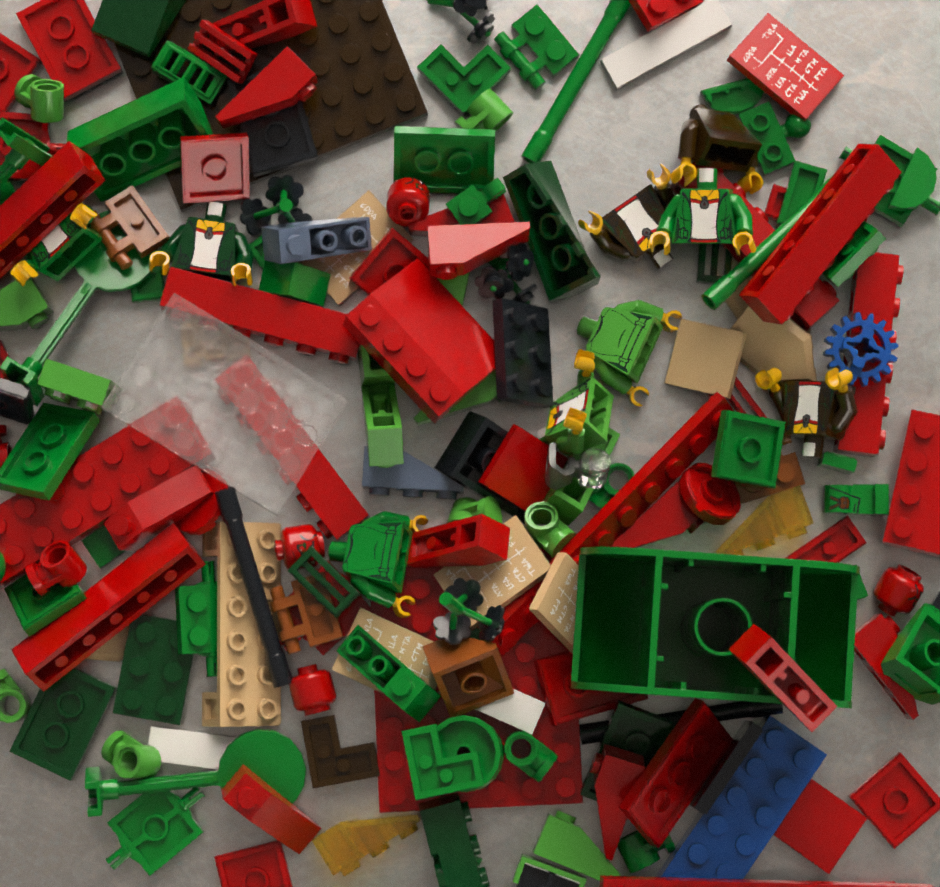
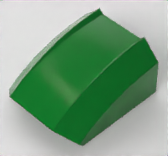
(915, 656)

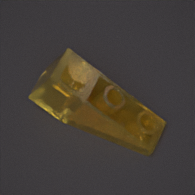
(773, 517)
(355, 838)

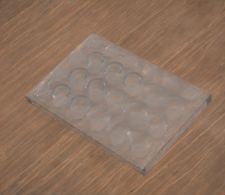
(225, 404)

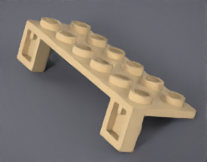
(243, 679)

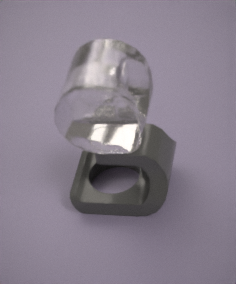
(592, 462)

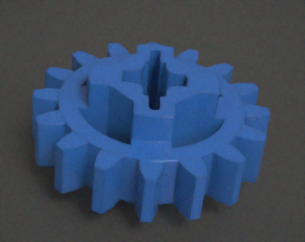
(865, 335)

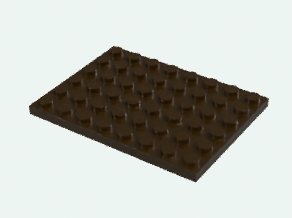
(352, 51)

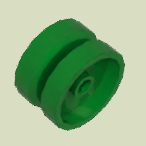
(477, 736)

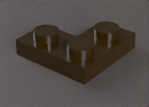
(331, 763)

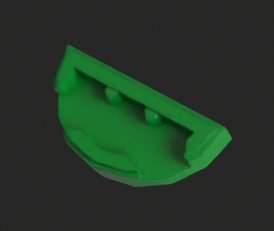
(733, 97)
(916, 183)

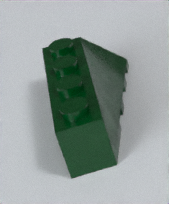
(553, 233)
(451, 844)

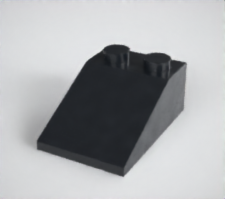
(471, 454)

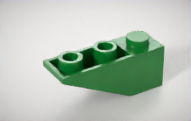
(388, 673)

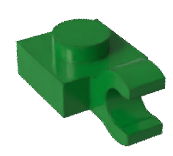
(472, 206)

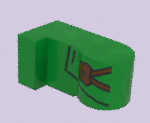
(857, 499)

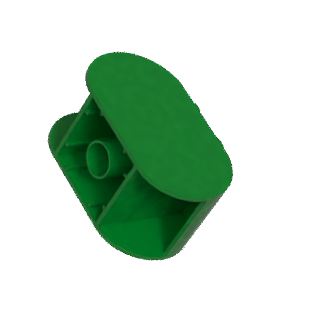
(671, 615)

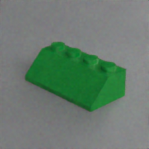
(141, 136)

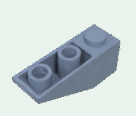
(315, 239)
(411, 478)

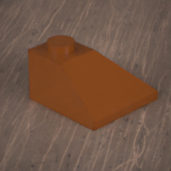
(468, 674)

